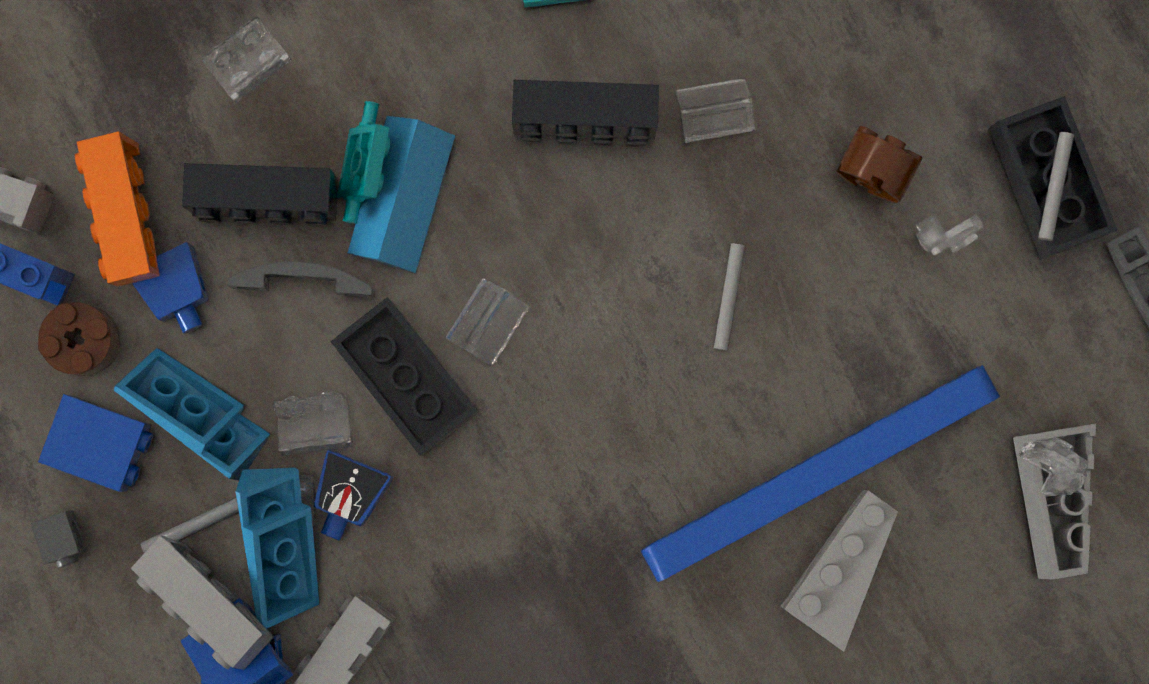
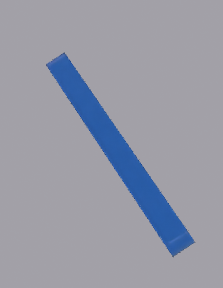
(820, 473)

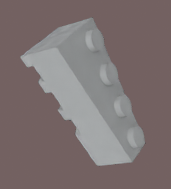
(1058, 522)
(840, 574)
(201, 603)

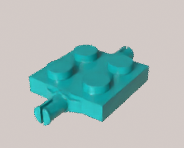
(363, 162)

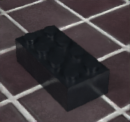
(585, 111)
(1028, 151)
(260, 192)
(404, 376)

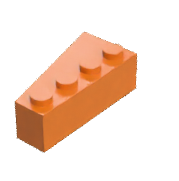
(117, 208)

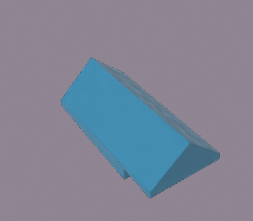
(398, 220)
(194, 412)
(277, 543)

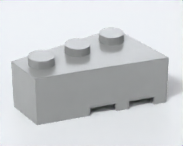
(23, 202)
(347, 643)

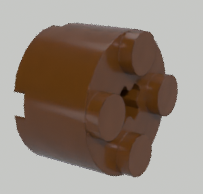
(879, 164)
(61, 349)

